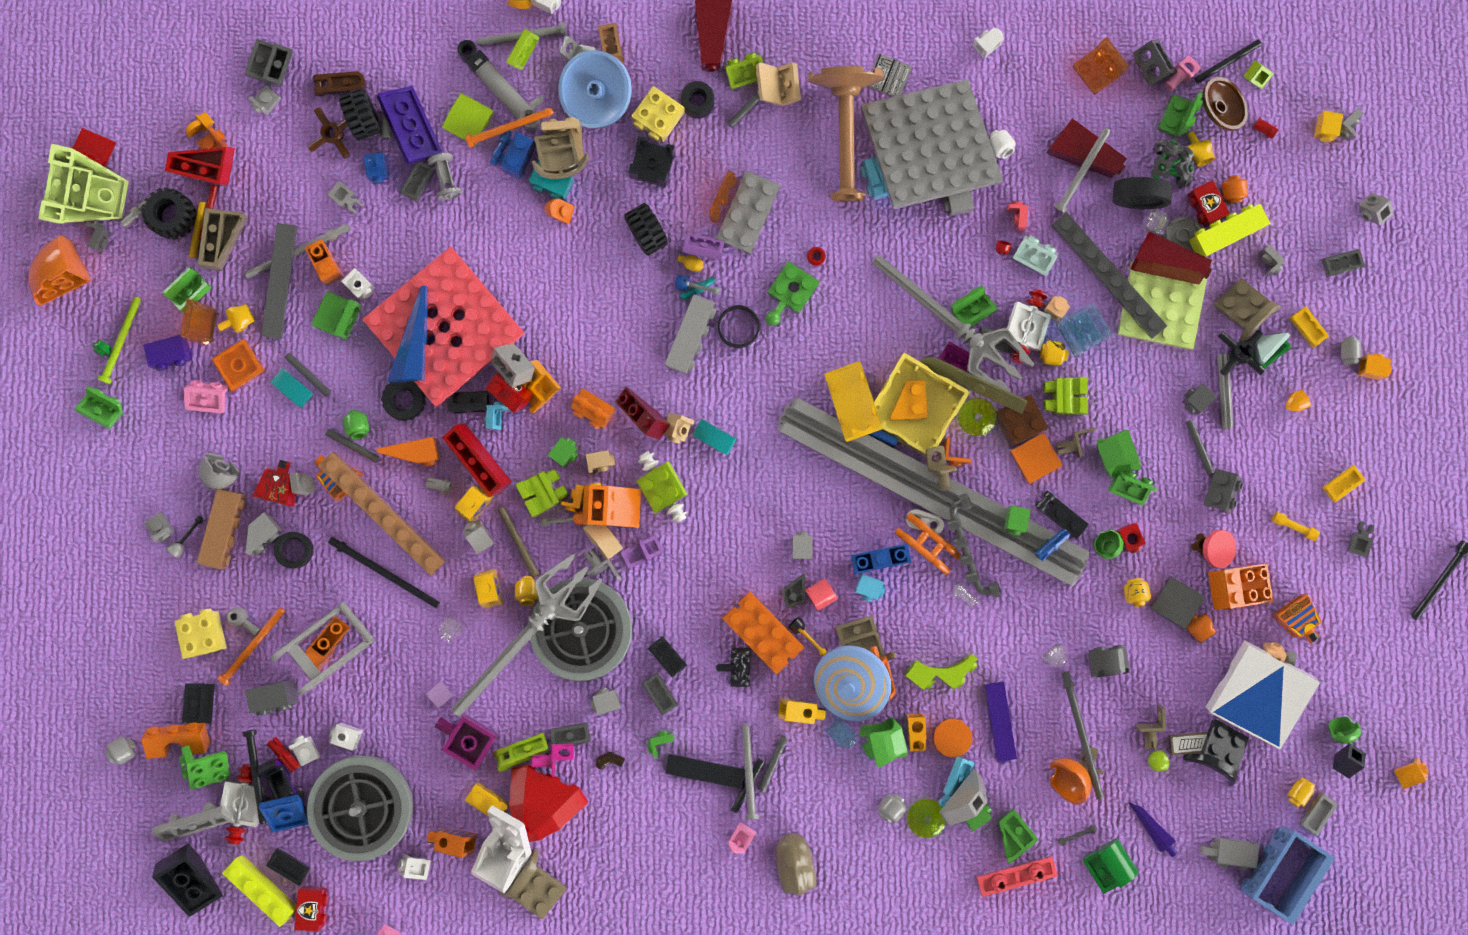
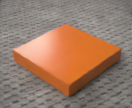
(238, 365)
(1036, 458)

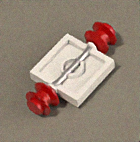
(1029, 324)
(241, 802)

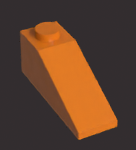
(419, 451)

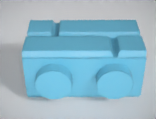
(876, 186)

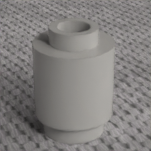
(1350, 351)

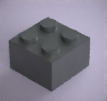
(277, 696)

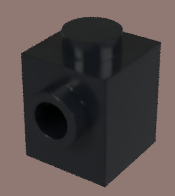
(1349, 761)

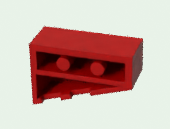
(204, 164)

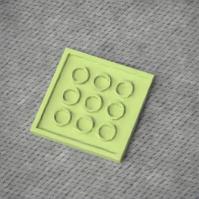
(1175, 303)

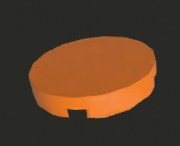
(952, 737)

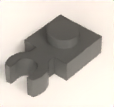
(1361, 543)

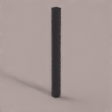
(1226, 62)

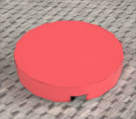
(1219, 548)

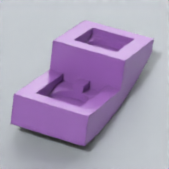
(641, 552)

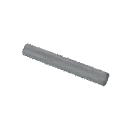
(1225, 394)

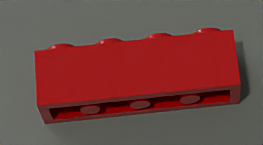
(476, 459)

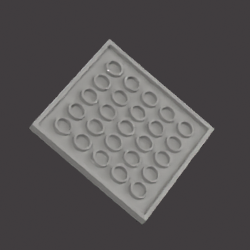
(931, 144)

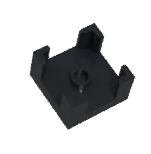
(652, 162)

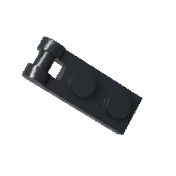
(1062, 515)

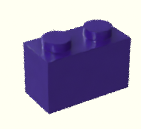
(167, 352)

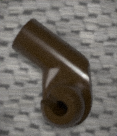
(608, 758)

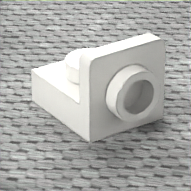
(304, 750)
(413, 867)

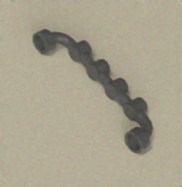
(967, 557)

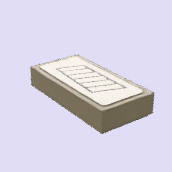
(1186, 743)

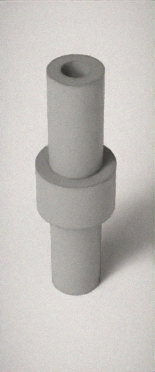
(135, 213)

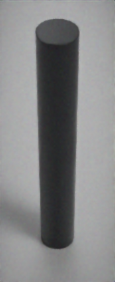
(742, 795)

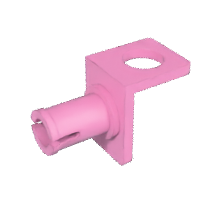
(1182, 73)

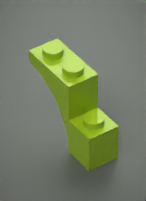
(952, 675)

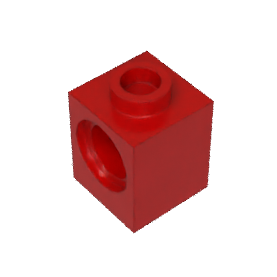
(1135, 531)

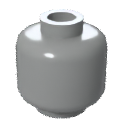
(120, 750)
(891, 808)

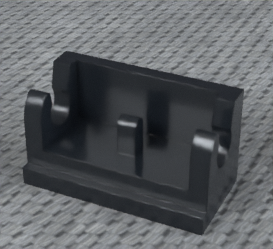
(468, 402)

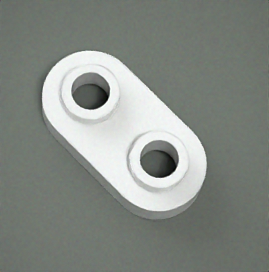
(927, 518)

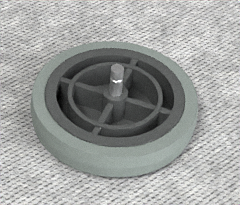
(586, 646)
(359, 808)

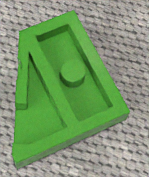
(1015, 835)

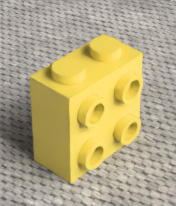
(657, 114)
(200, 633)

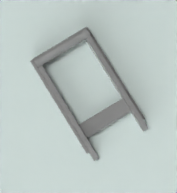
(306, 664)

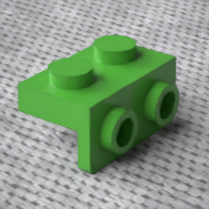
(187, 286)
(973, 307)
(99, 407)
(1130, 487)

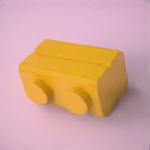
(484, 798)

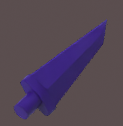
(1160, 836)

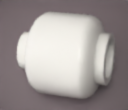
(1002, 143)

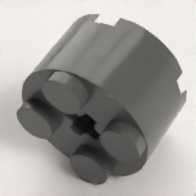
(1108, 662)

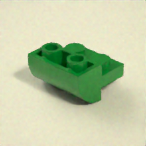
(1111, 866)

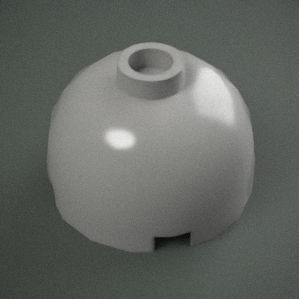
(216, 472)

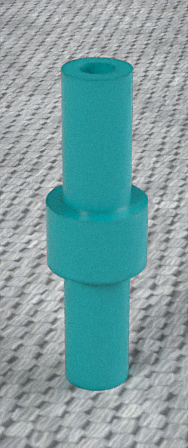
(689, 293)

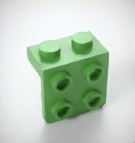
(203, 770)

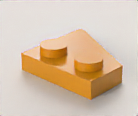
(911, 402)

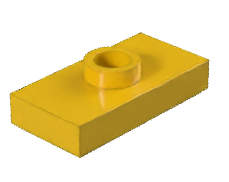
(1309, 327)
(1343, 483)

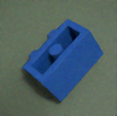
(517, 155)

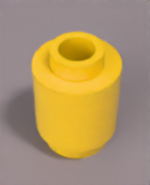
(1300, 792)

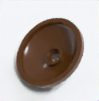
(1224, 104)

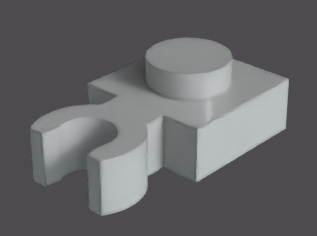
(344, 196)

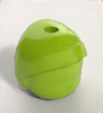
(1158, 761)

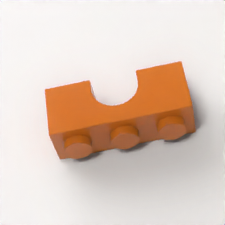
(158, 740)

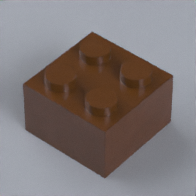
(1019, 426)

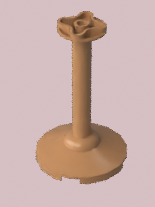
(846, 84)

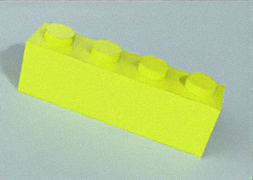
(1230, 231)
(260, 890)

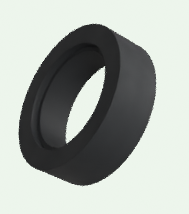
(1142, 193)

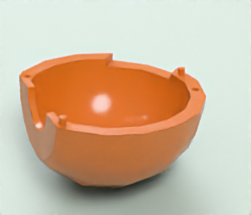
(1070, 780)

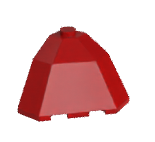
(542, 801)

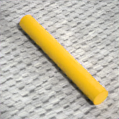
(197, 229)

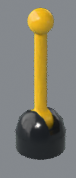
(798, 626)

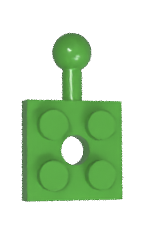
(793, 300)

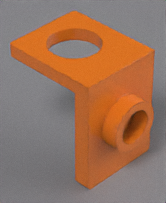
(954, 461)

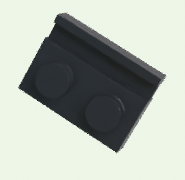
(198, 703)

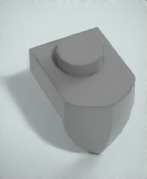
(301, 484)

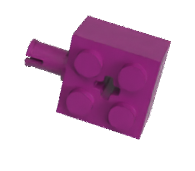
(457, 743)

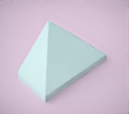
(1267, 346)

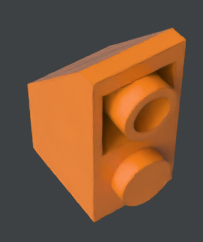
(324, 262)

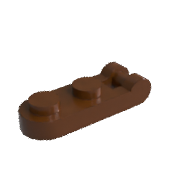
(338, 82)

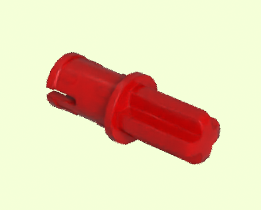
(283, 754)

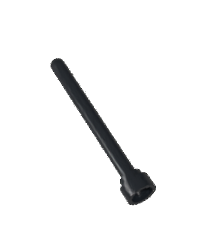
(1461, 552)

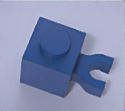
(376, 167)

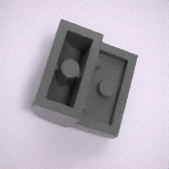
(268, 63)

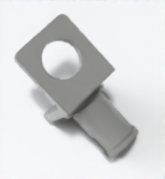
(599, 566)

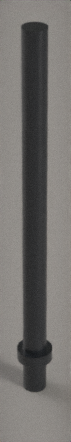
(342, 547)

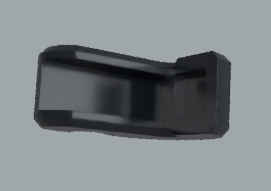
(277, 778)

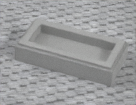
(1318, 814)

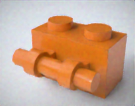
(592, 408)

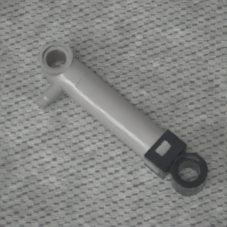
(499, 86)

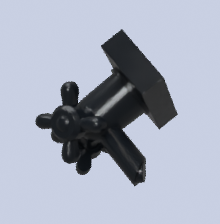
(739, 667)

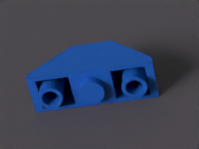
(881, 558)

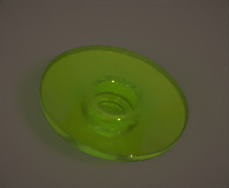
(967, 417)
(919, 811)

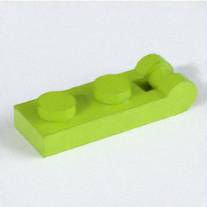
(521, 751)

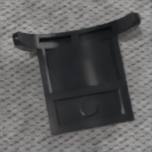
(1221, 750)

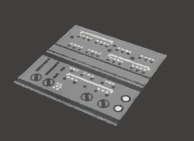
(895, 75)

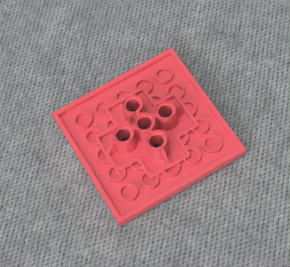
(450, 291)

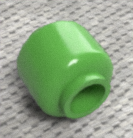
(356, 425)

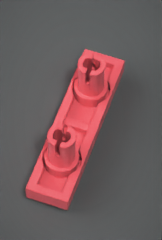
(1016, 876)

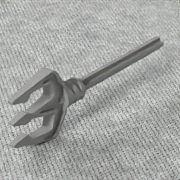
(980, 345)
(550, 606)

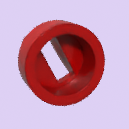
(1003, 247)

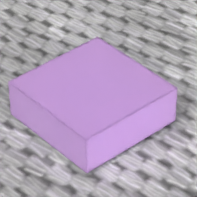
(439, 694)

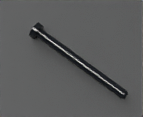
(249, 734)

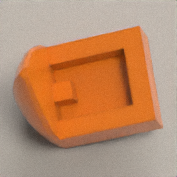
(559, 210)

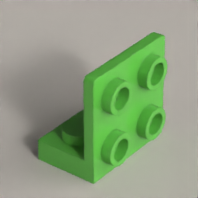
(1179, 115)
(336, 315)

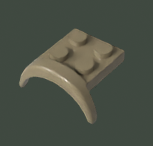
(557, 156)
(1246, 307)
(861, 634)
(535, 888)

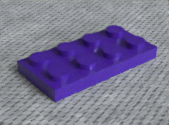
(409, 124)

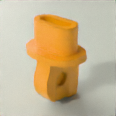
(202, 123)

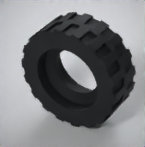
(413, 410)

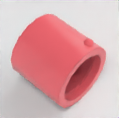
(821, 594)

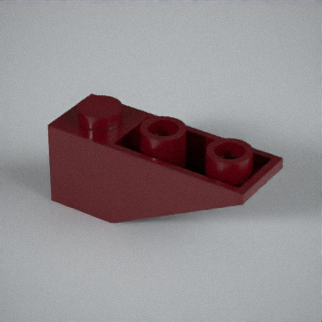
(642, 414)

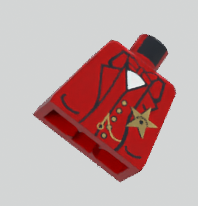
(276, 485)

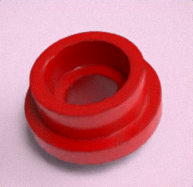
(816, 250)

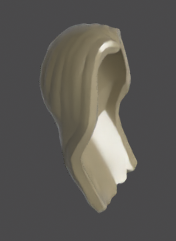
(795, 864)

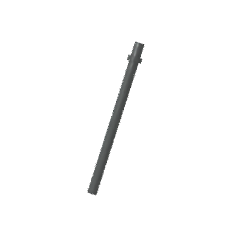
(1068, 685)

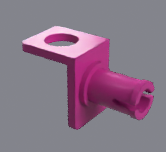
(549, 760)

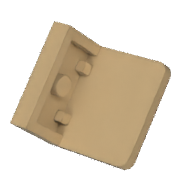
(778, 84)
(553, 126)

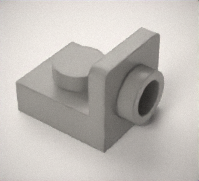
(265, 100)
(1347, 131)
(1273, 258)
(159, 528)

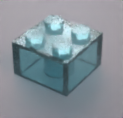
(1084, 330)

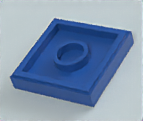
(284, 813)

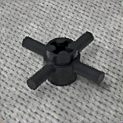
(1246, 347)

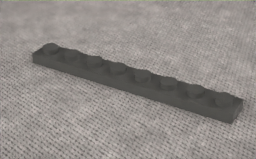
(1109, 275)

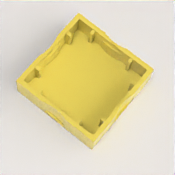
(943, 404)

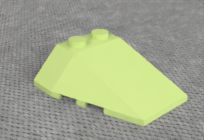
(81, 189)

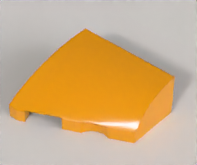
(542, 386)

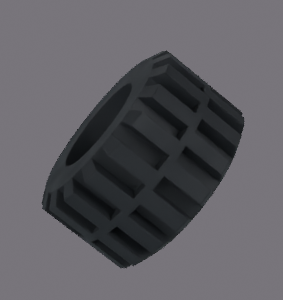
(359, 114)
(156, 205)
(646, 229)

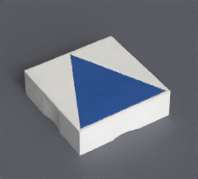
(1262, 695)

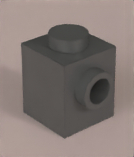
(1198, 399)

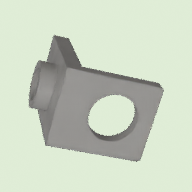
(575, 48)

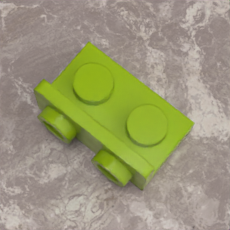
(742, 71)

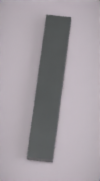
(279, 281)

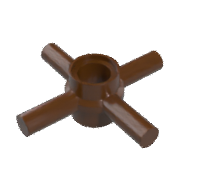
(325, 134)

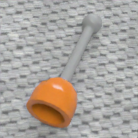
(577, 519)

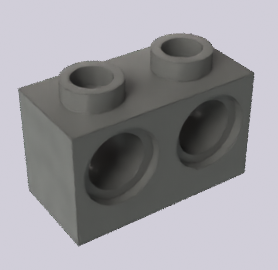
(1158, 59)

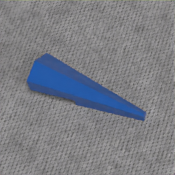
(410, 357)

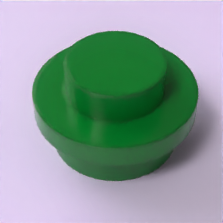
(101, 348)

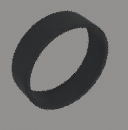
(734, 308)

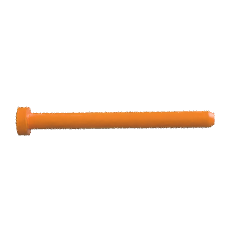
(471, 140)
(225, 679)

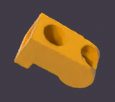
(916, 732)

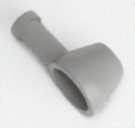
(242, 620)

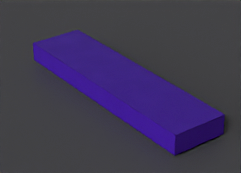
(1000, 721)

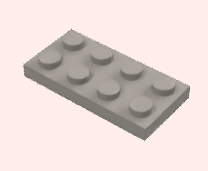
(748, 212)

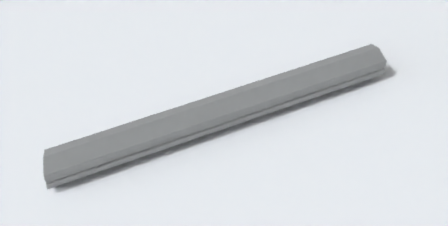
(917, 484)

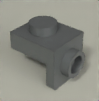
(99, 238)

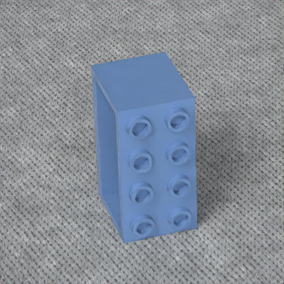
(1302, 885)

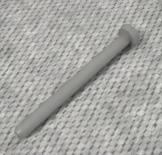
(515, 36)
(1082, 171)
(749, 773)

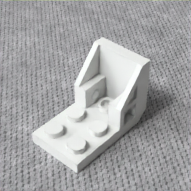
(503, 851)

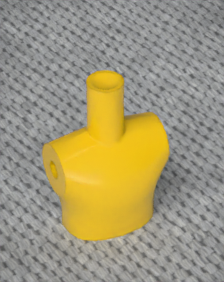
(1201, 149)
(238, 318)

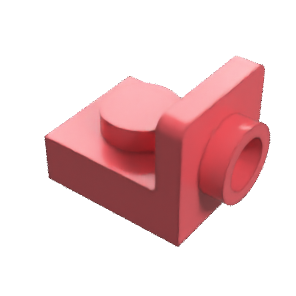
(1020, 218)

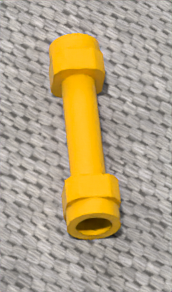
(1281, 519)

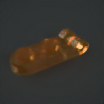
(722, 196)

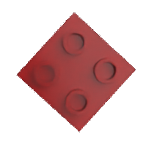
(94, 146)

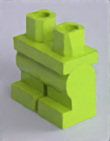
(1063, 397)
(545, 494)

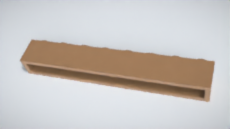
(381, 513)

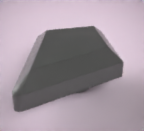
(794, 592)

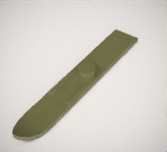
(975, 384)

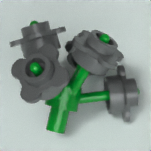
(1164, 166)

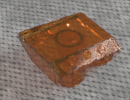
(198, 322)

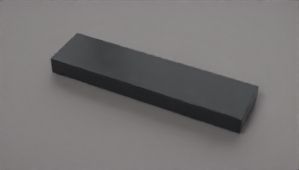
(705, 771)

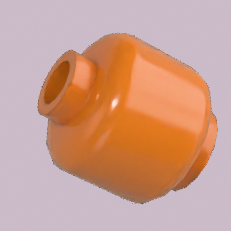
(1234, 189)

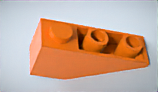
(327, 642)

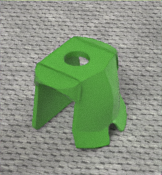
(1118, 453)
(884, 741)

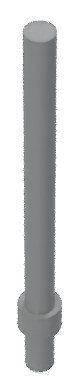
(331, 234)

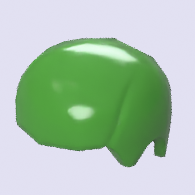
(1108, 544)
(1344, 730)

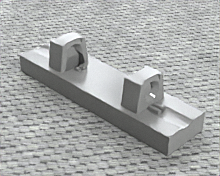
(179, 826)

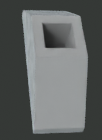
(966, 801)

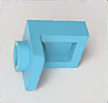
(494, 415)

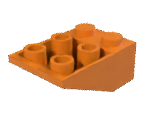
(611, 506)
(1240, 586)

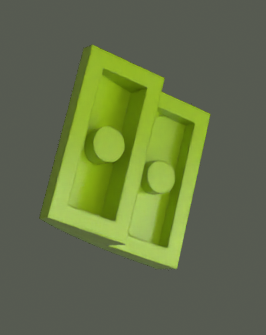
(467, 117)

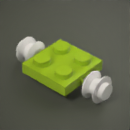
(662, 487)

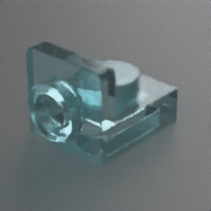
(842, 734)

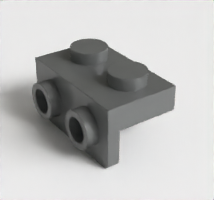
(1223, 491)

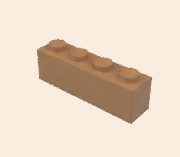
(221, 529)

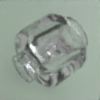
(1155, 222)

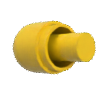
(691, 262)

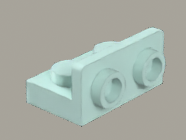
(1036, 254)

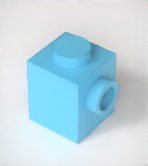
(870, 588)

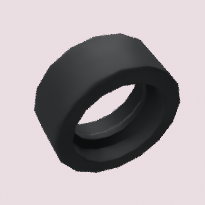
(278, 552)

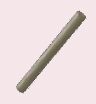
(518, 541)

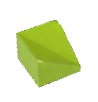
(1258, 74)

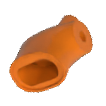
(1201, 627)

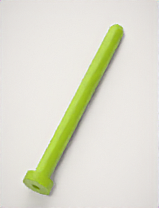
(119, 341)

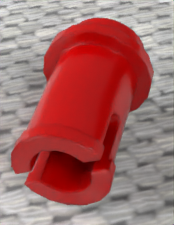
(1265, 128)

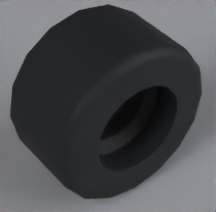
(702, 88)

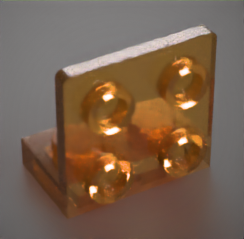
(1101, 66)

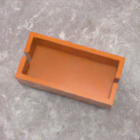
(763, 632)

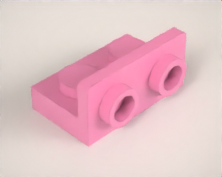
(205, 397)

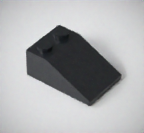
(187, 880)

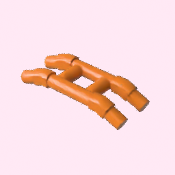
(917, 544)

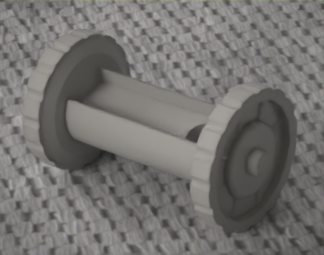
(443, 171)

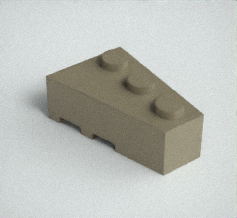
(219, 237)

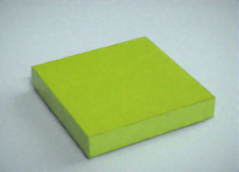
(523, 49)

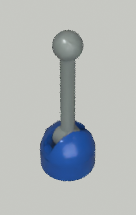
(683, 283)

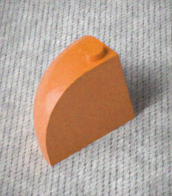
(56, 271)

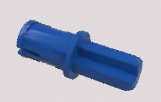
(1052, 544)

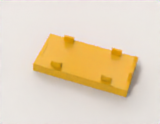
(853, 401)

